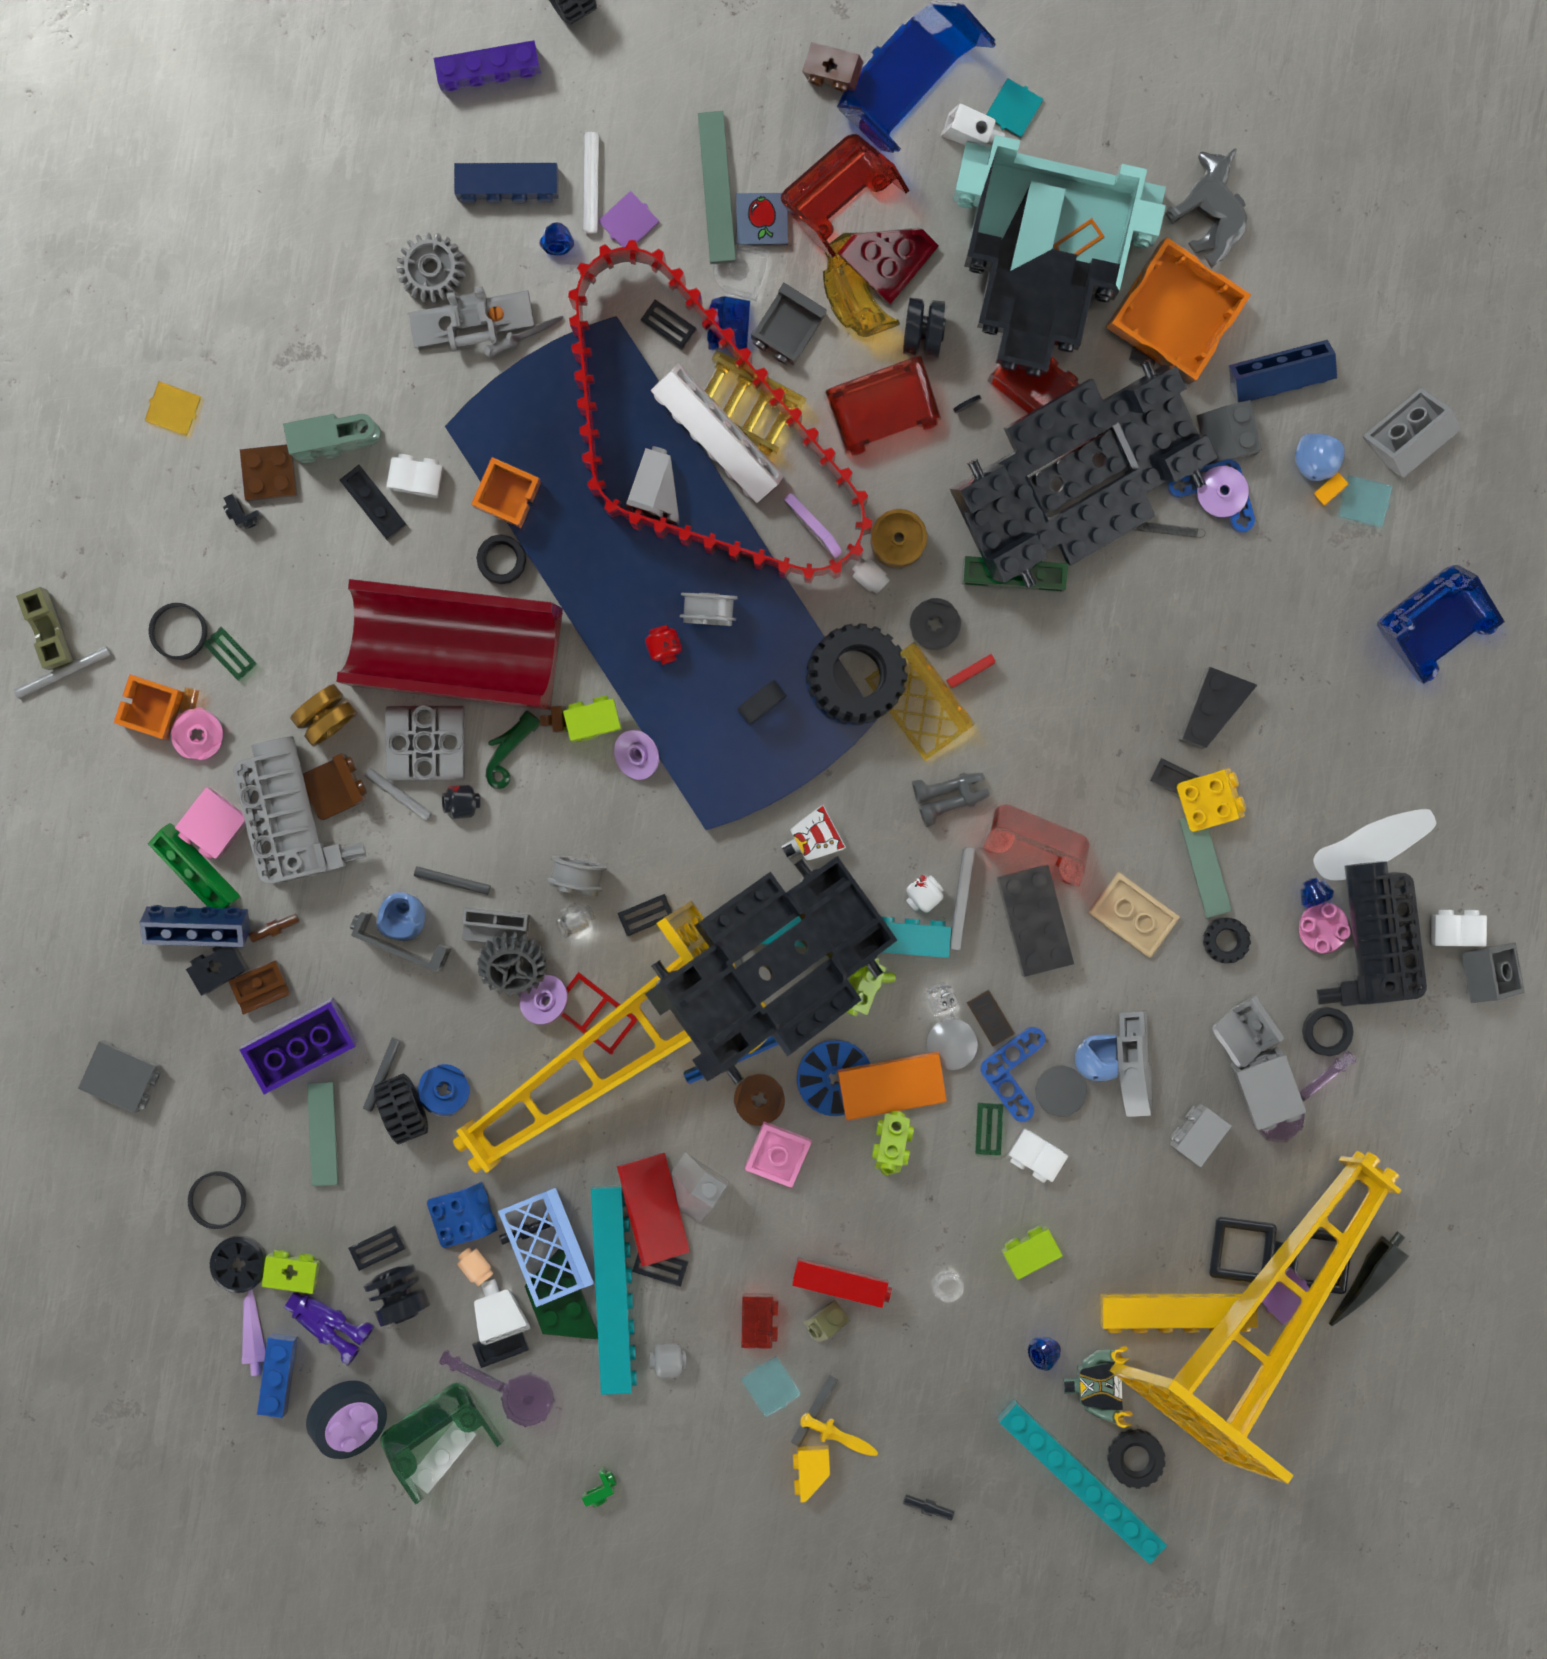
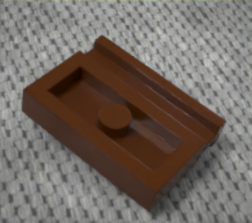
(259, 987)

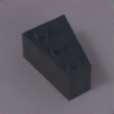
(1213, 706)

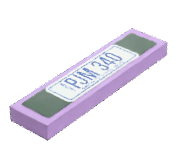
(813, 525)

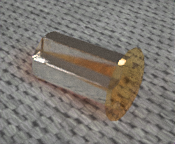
(189, 699)

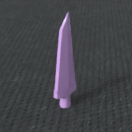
(253, 1344)

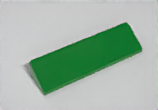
(193, 868)

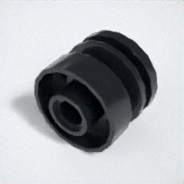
(397, 1296)

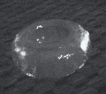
(947, 1297)

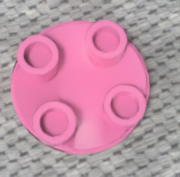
(1324, 928)

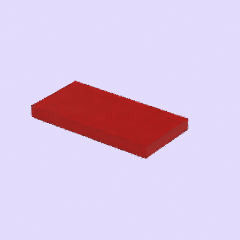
(653, 1209)

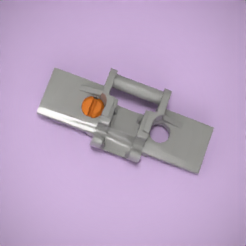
(471, 310)

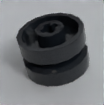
(926, 328)

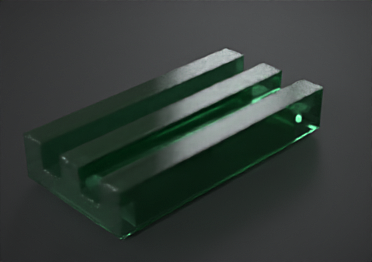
(215, 638)
(989, 1106)

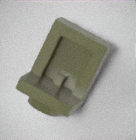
(826, 1322)

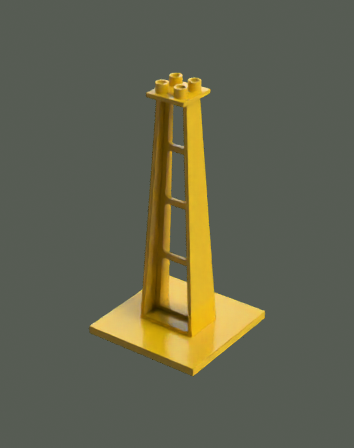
(688, 943)
(1175, 1396)

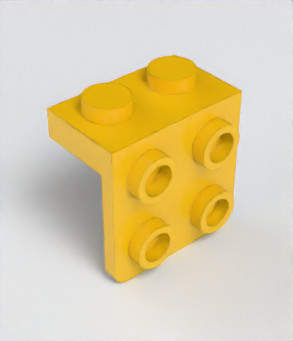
(1211, 799)

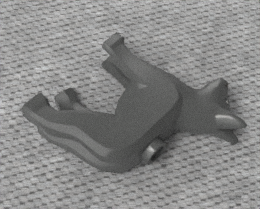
(1217, 203)

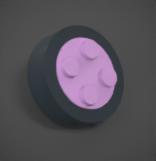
(346, 1419)

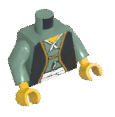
(1098, 1387)

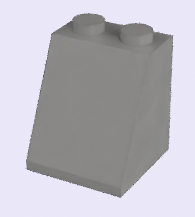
(1269, 1090)

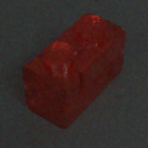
(758, 1320)

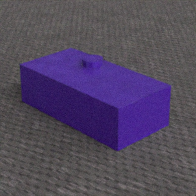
(298, 1045)

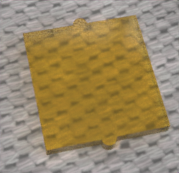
(172, 408)

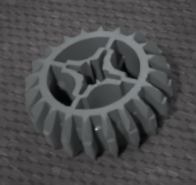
(520, 974)

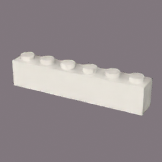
(717, 433)

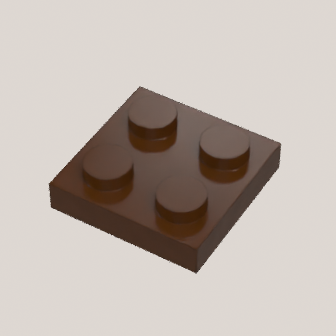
(267, 473)

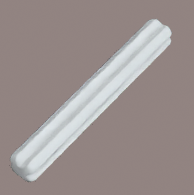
(591, 156)

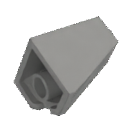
(655, 487)
(696, 1187)

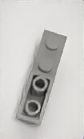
(1133, 1064)

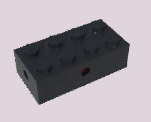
(1035, 920)

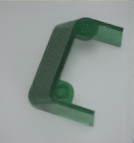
(451, 1404)

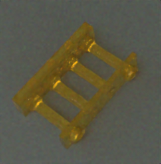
(726, 364)

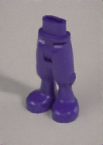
(323, 1320)

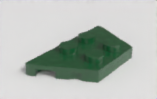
(565, 1315)

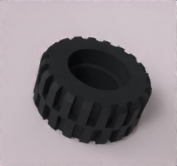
(880, 650)

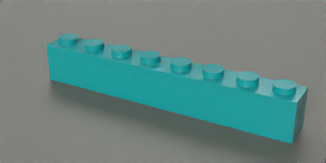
(911, 937)
(612, 1290)
(1082, 1481)

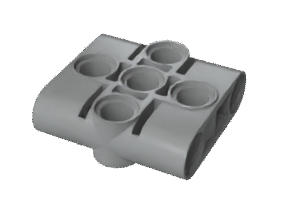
(400, 762)

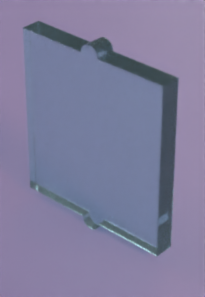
(1365, 501)
(770, 1386)

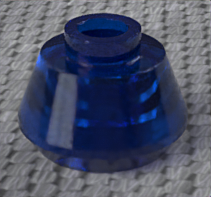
(556, 239)
(1315, 892)
(1044, 1352)

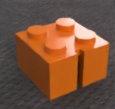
(506, 492)
(152, 707)

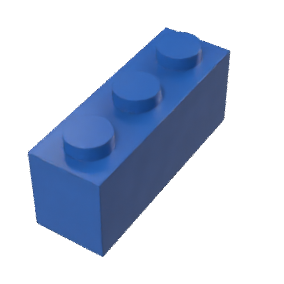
(277, 1375)

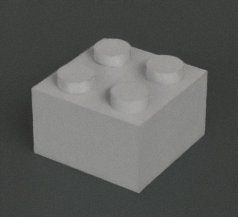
(1199, 1134)

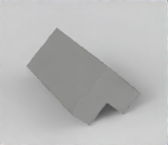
(485, 924)

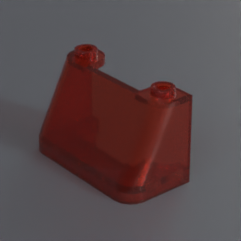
(882, 404)
(1012, 823)

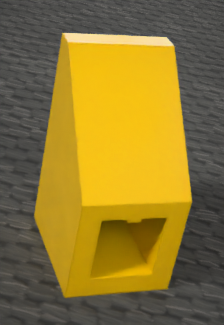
(813, 1469)

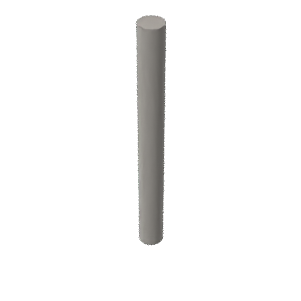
(62, 672)

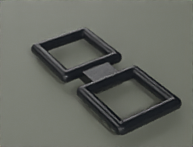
(1270, 1248)

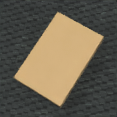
(1134, 914)

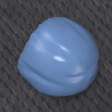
(1319, 456)
(396, 921)
(1098, 1057)

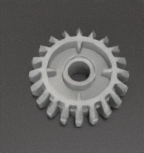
(423, 253)

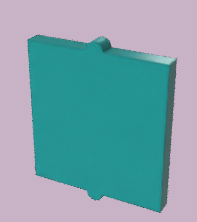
(1014, 107)

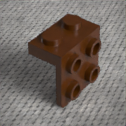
(334, 787)

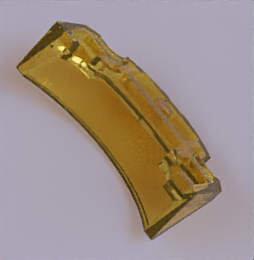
(851, 297)

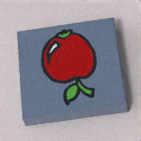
(761, 219)

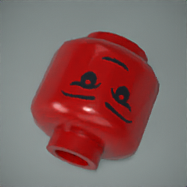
(663, 644)

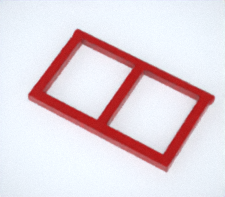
(606, 997)

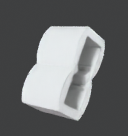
(414, 476)
(1458, 929)
(1037, 1155)

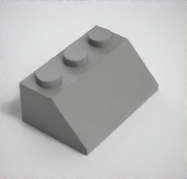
(1412, 432)

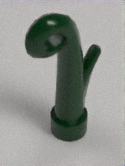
(508, 742)

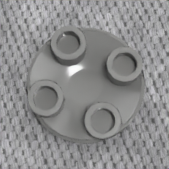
(954, 1042)

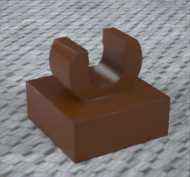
(555, 720)

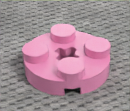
(195, 748)

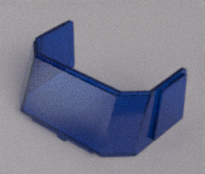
(908, 68)

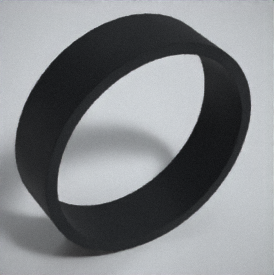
(159, 612)
(197, 1218)

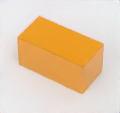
(1331, 489)

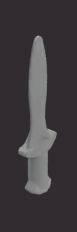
(512, 340)

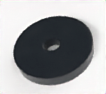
(966, 404)

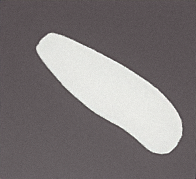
(1374, 842)

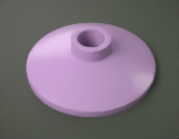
(1217, 503)
(629, 758)
(533, 1004)

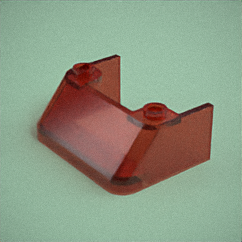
(834, 182)

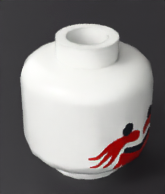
(924, 893)

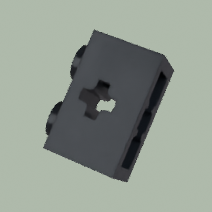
(207, 980)

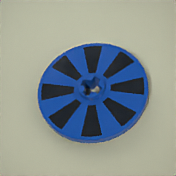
(814, 1073)

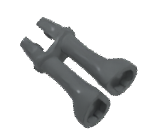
(926, 792)

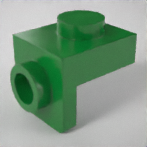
(598, 1495)

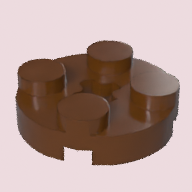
(746, 1106)

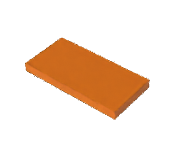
(892, 1085)

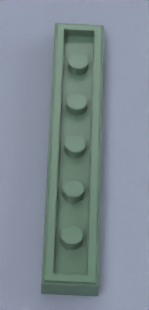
(716, 187)

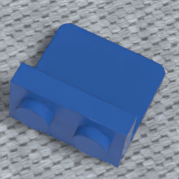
(462, 1215)

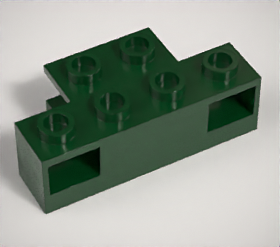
(1047, 575)

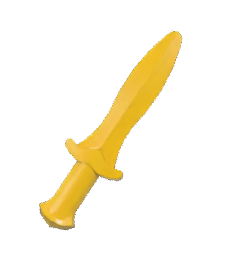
(829, 1431)

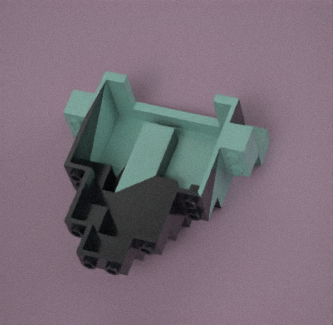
(1024, 208)

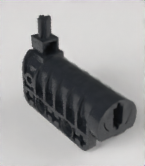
(1379, 939)

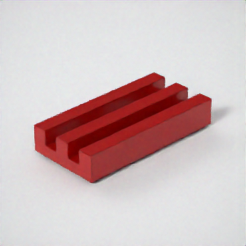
(971, 671)

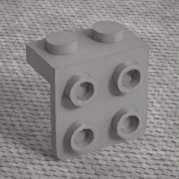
(1247, 1031)

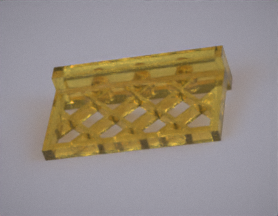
(941, 692)

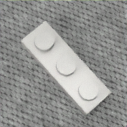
(441, 1457)

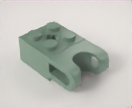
(329, 436)

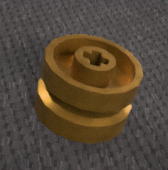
(895, 553)
(323, 715)

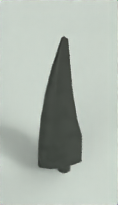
(1376, 1270)

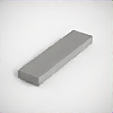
(961, 898)

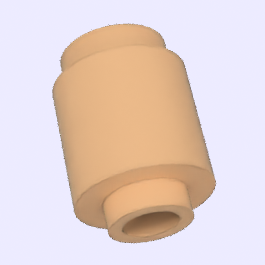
(474, 1266)

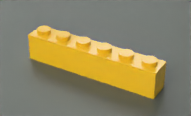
(1167, 1312)

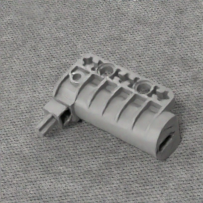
(286, 816)

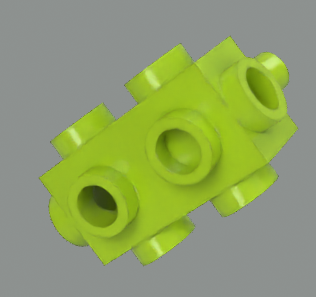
(867, 986)
(891, 1150)

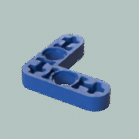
(1187, 490)
(1003, 1075)

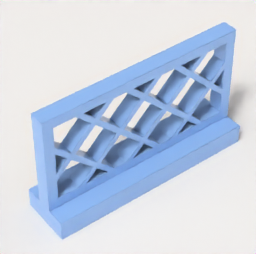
(566, 1237)

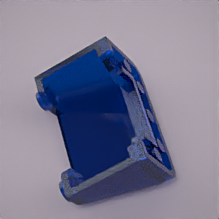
(1439, 619)

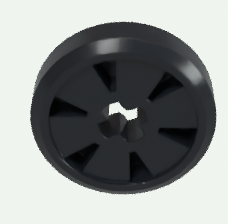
(226, 1253)

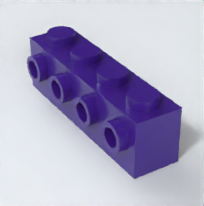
(487, 66)

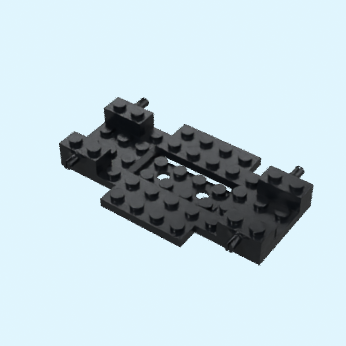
(1146, 434)
(723, 1004)

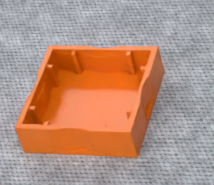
(1178, 310)

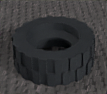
(1136, 1478)

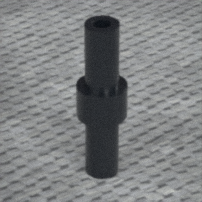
(531, 1228)
(928, 1507)

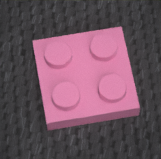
(777, 1154)

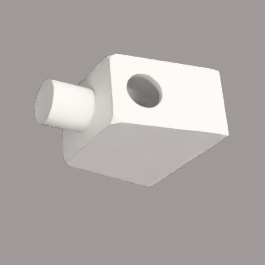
(962, 126)
(498, 1314)

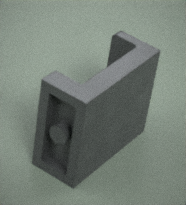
(788, 325)
(119, 1077)

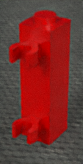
(841, 1283)

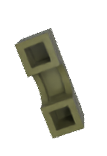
(50, 640)

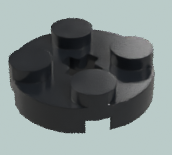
(947, 616)

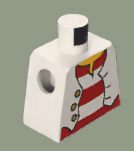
(814, 837)

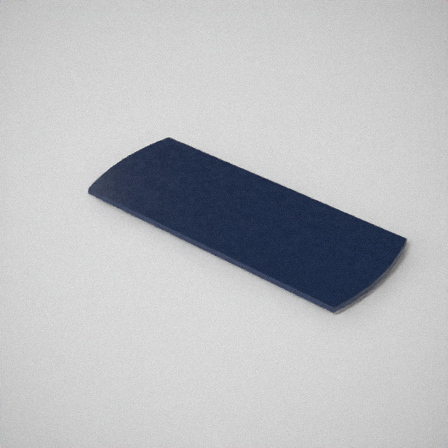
(630, 581)

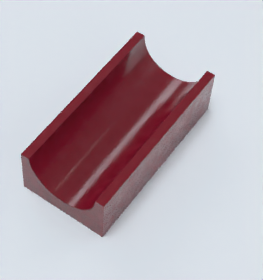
(453, 644)

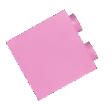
(211, 824)

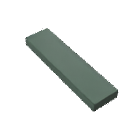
(1206, 870)
(322, 1133)

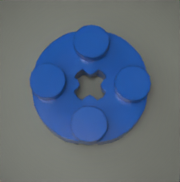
(448, 1104)

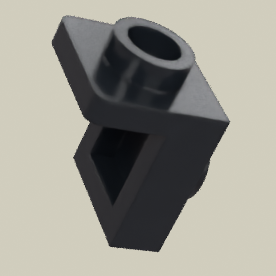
(235, 511)

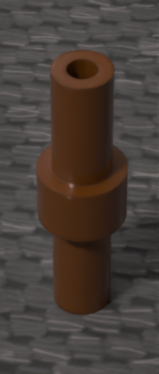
(274, 927)

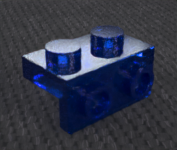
(732, 314)

